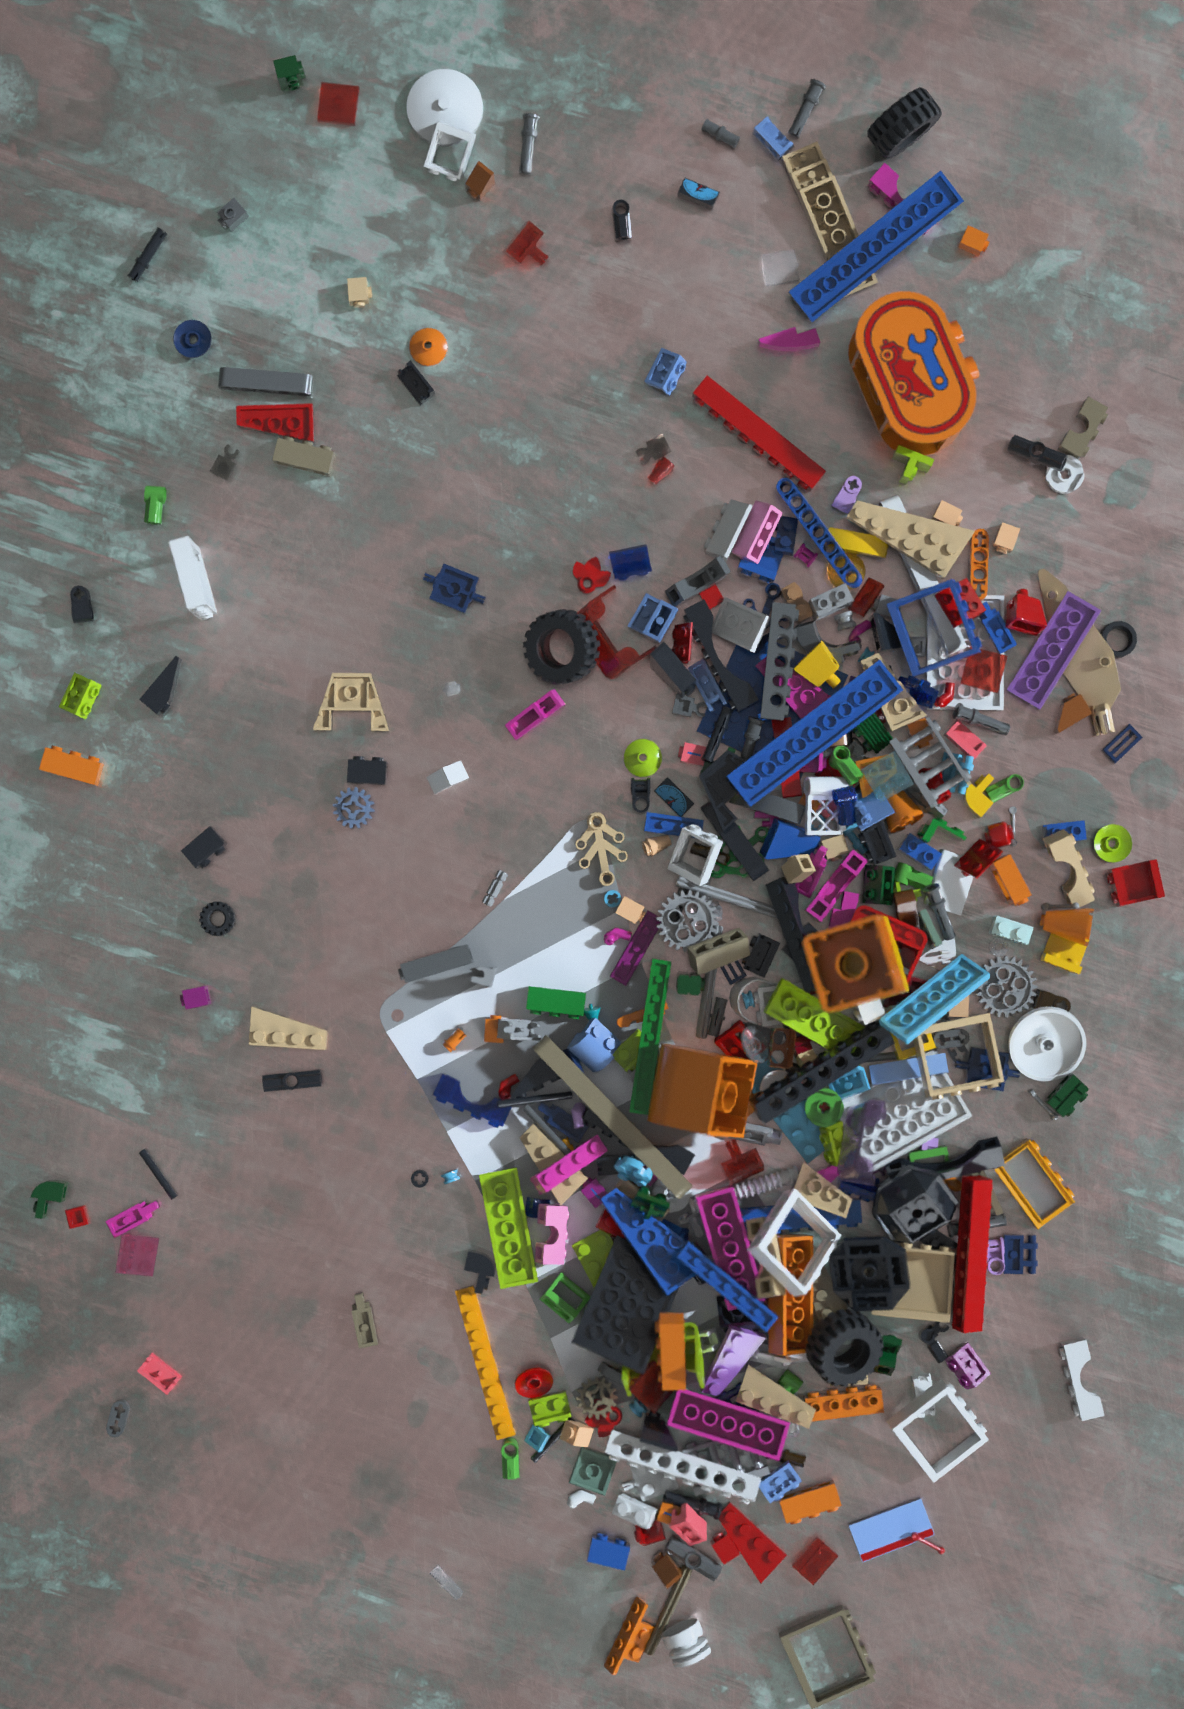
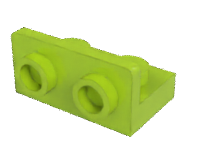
(80, 695)
(627, 1052)
(831, 1140)
(550, 1408)

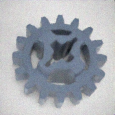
(354, 799)

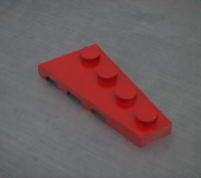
(282, 419)

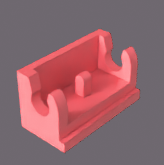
(965, 739)
(159, 1373)
(689, 1525)

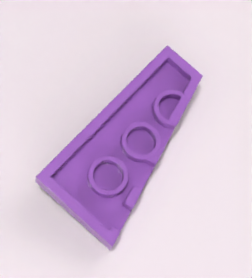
(731, 1356)

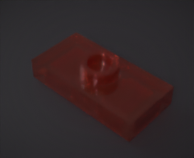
(866, 597)

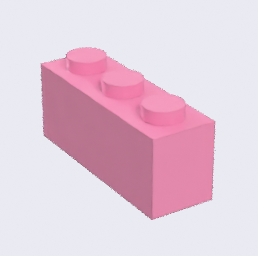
(756, 532)

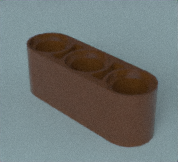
(906, 907)

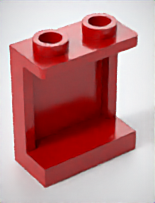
(1135, 883)

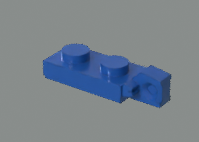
(997, 629)

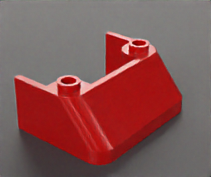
(908, 938)

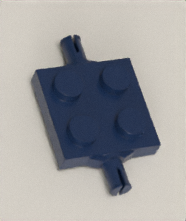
(454, 588)
(978, 1067)

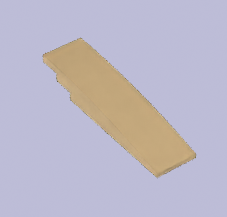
(822, 202)

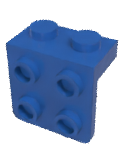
(765, 569)

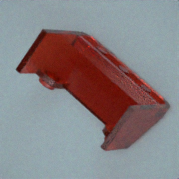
(610, 661)

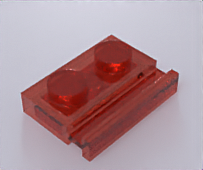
(815, 1560)

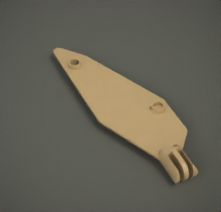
(1093, 665)

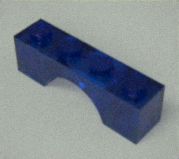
(450, 1091)

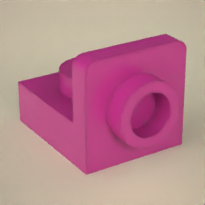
(815, 765)

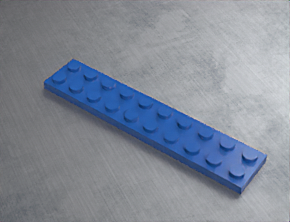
(876, 246)
(814, 733)

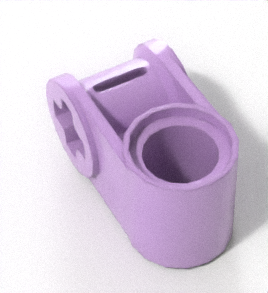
(846, 498)
(997, 1254)

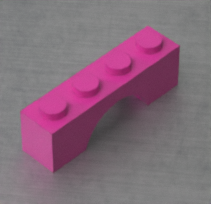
(885, 185)
(835, 885)
(568, 1165)

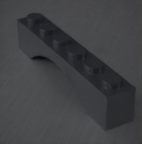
(740, 691)
(785, 903)
(676, 1154)
(982, 1156)

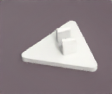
(941, 955)

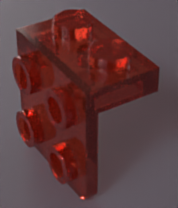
(648, 1389)

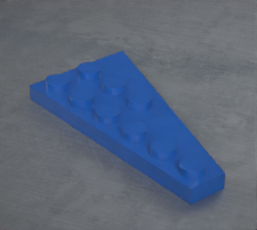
(651, 1241)

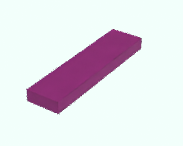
(636, 948)

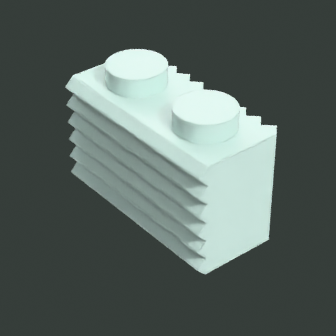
(1010, 930)

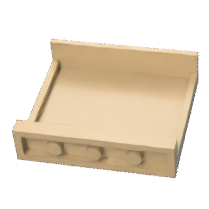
(930, 1287)

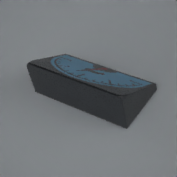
(698, 193)
(674, 797)

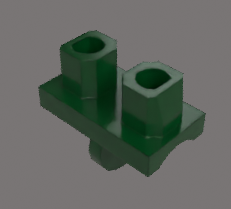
(650, 1205)

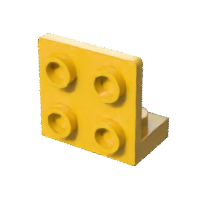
(1063, 953)

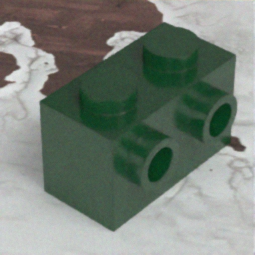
(289, 73)
(878, 885)

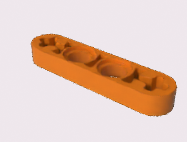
(979, 565)

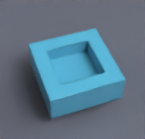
(537, 1438)

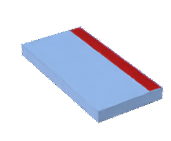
(890, 1529)

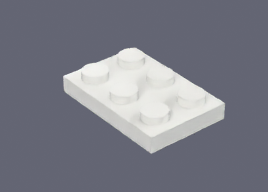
(740, 624)

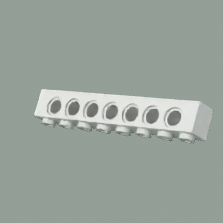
(746, 1495)

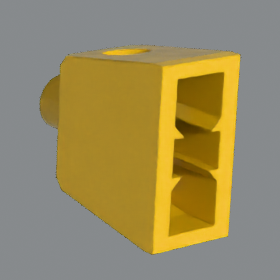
(819, 666)

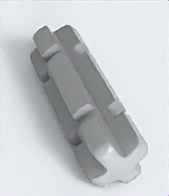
(494, 888)

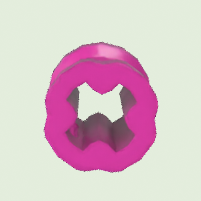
(812, 555)

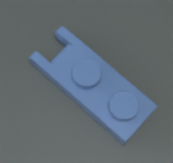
(707, 684)

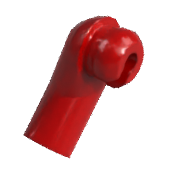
(947, 696)
(505, 1086)

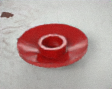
(533, 1382)

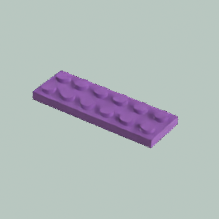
(1054, 650)

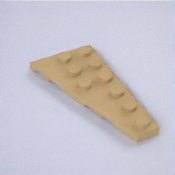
(923, 540)

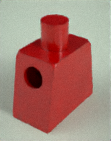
(1025, 614)

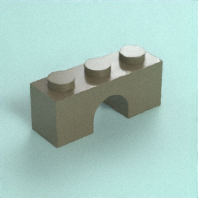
(1091, 414)

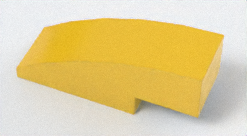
(859, 543)

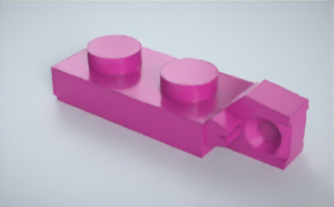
(808, 885)
(131, 1218)

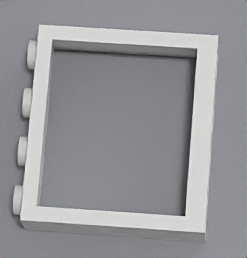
(193, 578)
(788, 1200)
(921, 1404)

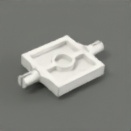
(651, 1484)

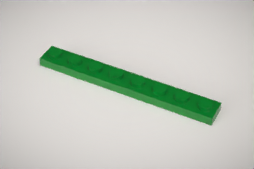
(650, 1036)

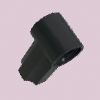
(621, 221)

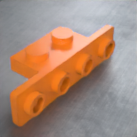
(631, 1638)

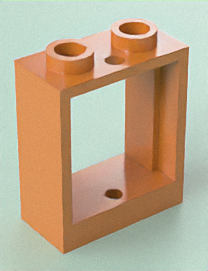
(1010, 880)

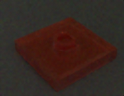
(338, 103)
(984, 670)

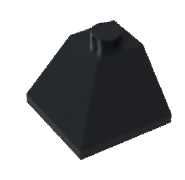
(884, 634)
(733, 1317)
(656, 1432)

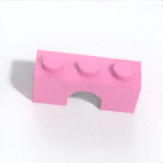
(553, 1249)

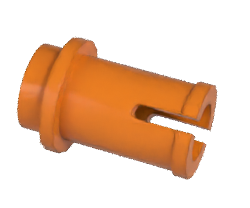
(454, 1040)

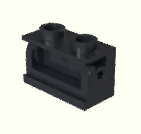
(367, 771)
(877, 843)
(204, 848)
(761, 955)

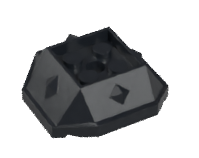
(911, 1190)
(866, 1288)

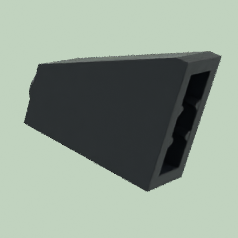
(672, 670)

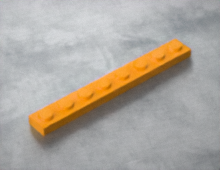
(485, 1362)

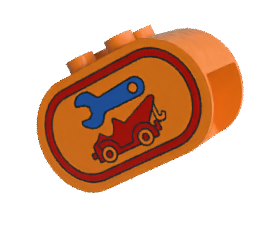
(913, 372)

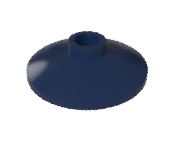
(188, 330)

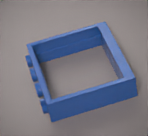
(904, 637)

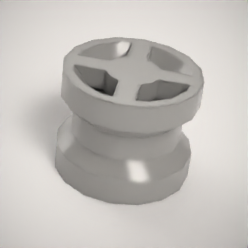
(845, 620)

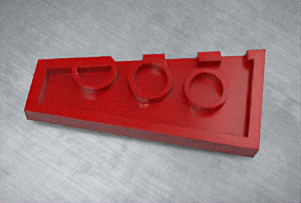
(754, 1545)

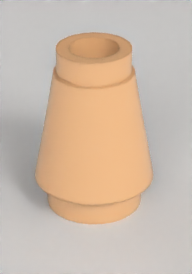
(655, 844)

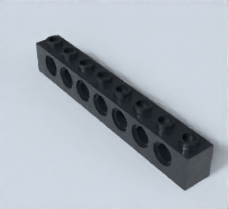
(816, 1081)

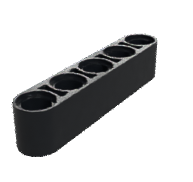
(738, 845)

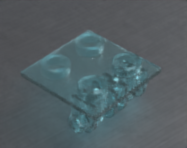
(887, 776)

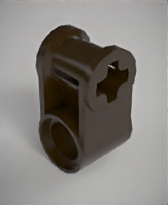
(1048, 999)

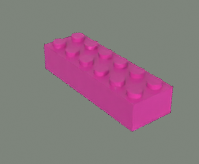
(728, 1237)
(728, 1423)

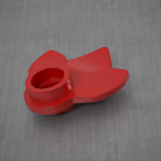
(590, 572)
(604, 1425)

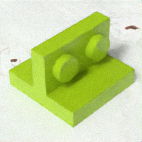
(913, 460)

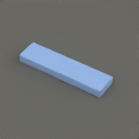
(907, 1069)

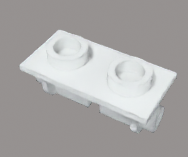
(762, 1356)

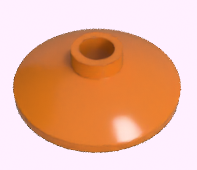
(432, 355)

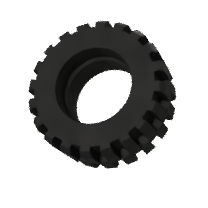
(904, 122)
(539, 652)
(831, 1334)

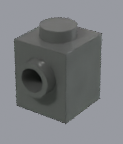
(232, 215)

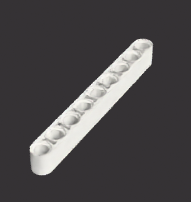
(949, 637)

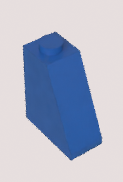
(788, 839)

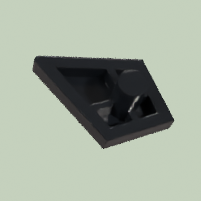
(938, 1239)

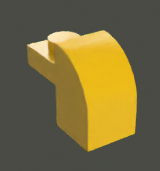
(974, 798)

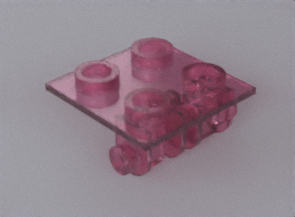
(137, 1255)

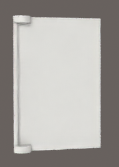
(952, 882)

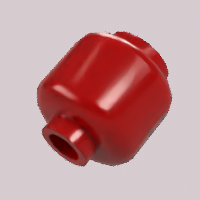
(999, 834)

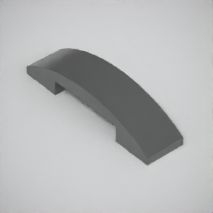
(774, 806)

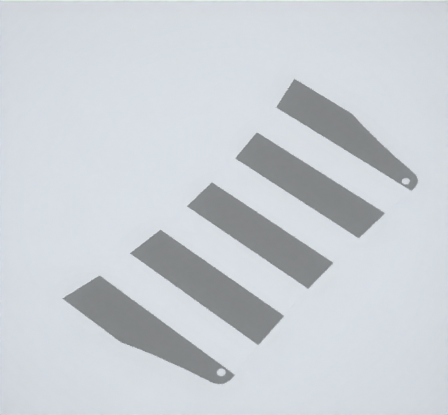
(554, 939)

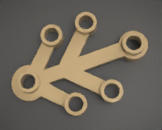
(600, 845)

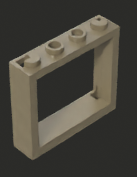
(839, 1690)

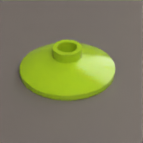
(638, 767)
(1122, 841)

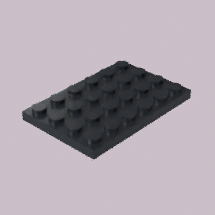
(623, 1310)

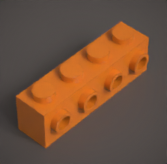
(672, 1351)
(845, 1403)

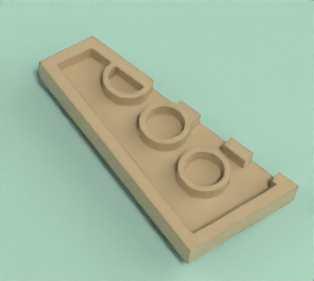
(900, 709)
(280, 1031)
(545, 1153)
(769, 1397)

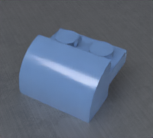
(653, 618)
(594, 1045)

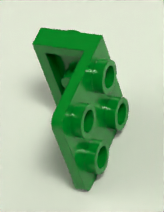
(927, 830)

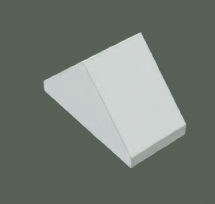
(447, 777)

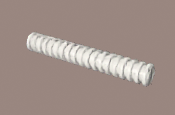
(759, 1185)

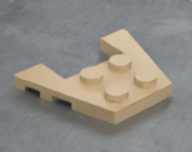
(351, 693)

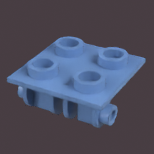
(870, 810)

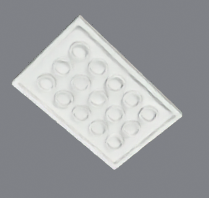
(952, 673)
(909, 1117)

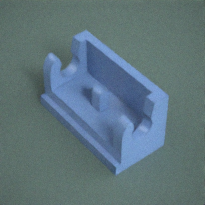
(772, 138)

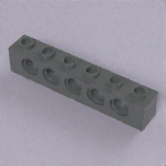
(779, 611)

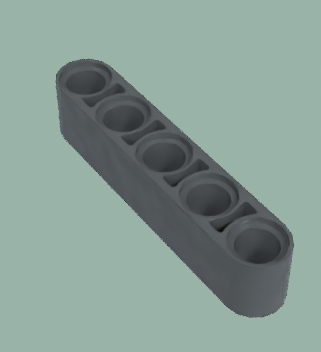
(265, 381)

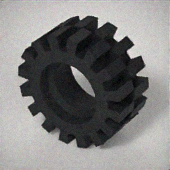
(209, 927)

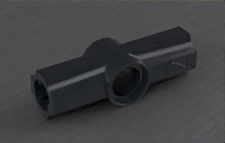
(1048, 457)
(279, 1081)

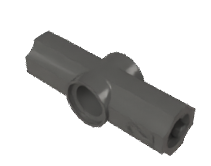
(703, 1565)

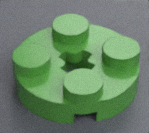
(830, 1116)

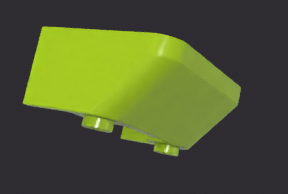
(693, 1355)

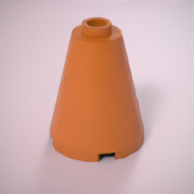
(905, 812)
(1069, 924)

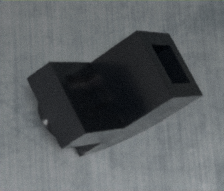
(480, 1263)

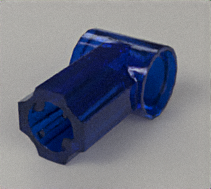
(844, 800)

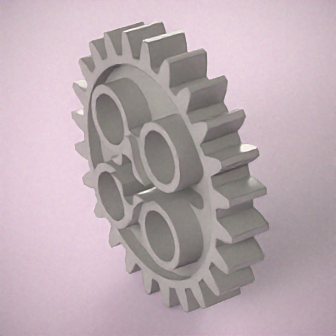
(671, 928)
(1021, 996)

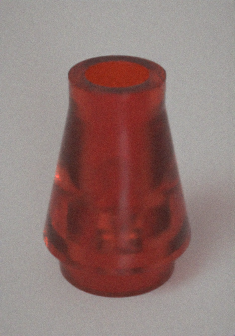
(661, 470)

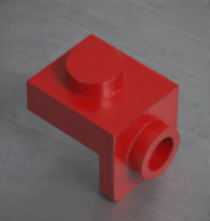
(651, 1535)

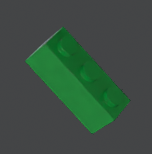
(555, 1002)

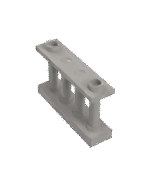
(912, 762)
(757, 1469)

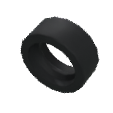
(1128, 629)

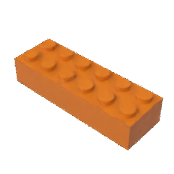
(795, 1314)

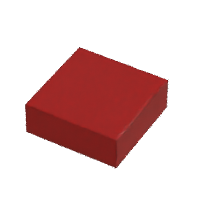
(712, 596)
(77, 1217)

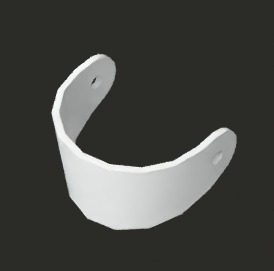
(736, 991)

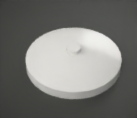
(447, 98)
(1047, 1043)

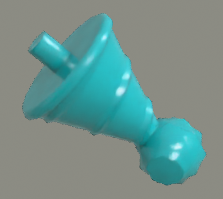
(592, 1012)

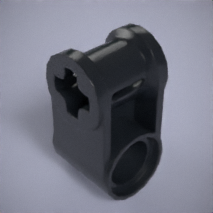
(81, 608)
(640, 791)

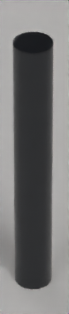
(158, 1174)
(551, 1441)

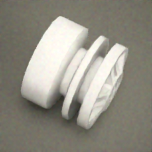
(686, 1643)

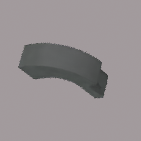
(698, 582)
(809, 637)

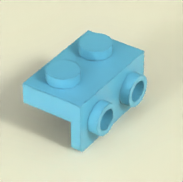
(851, 1083)

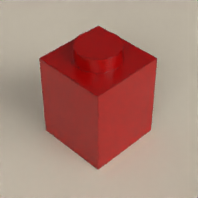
(724, 1547)

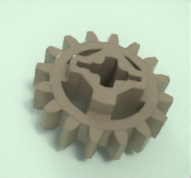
(588, 1394)

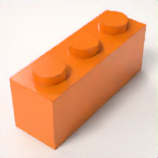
(71, 765)
(810, 1502)

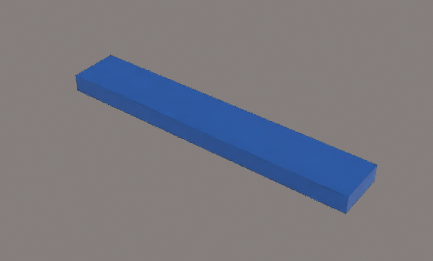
(727, 1286)

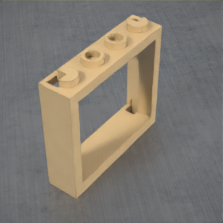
(992, 1051)

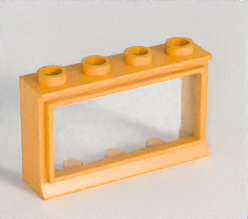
(1034, 1183)

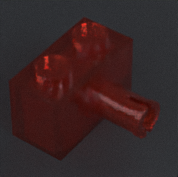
(525, 244)
(741, 1165)

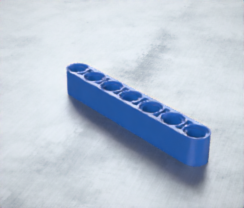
(815, 524)

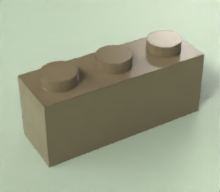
(304, 456)
(718, 951)

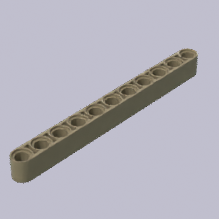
(612, 1117)

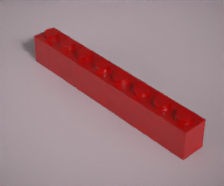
(758, 433)
(972, 1254)

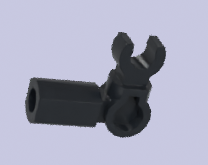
(928, 1336)

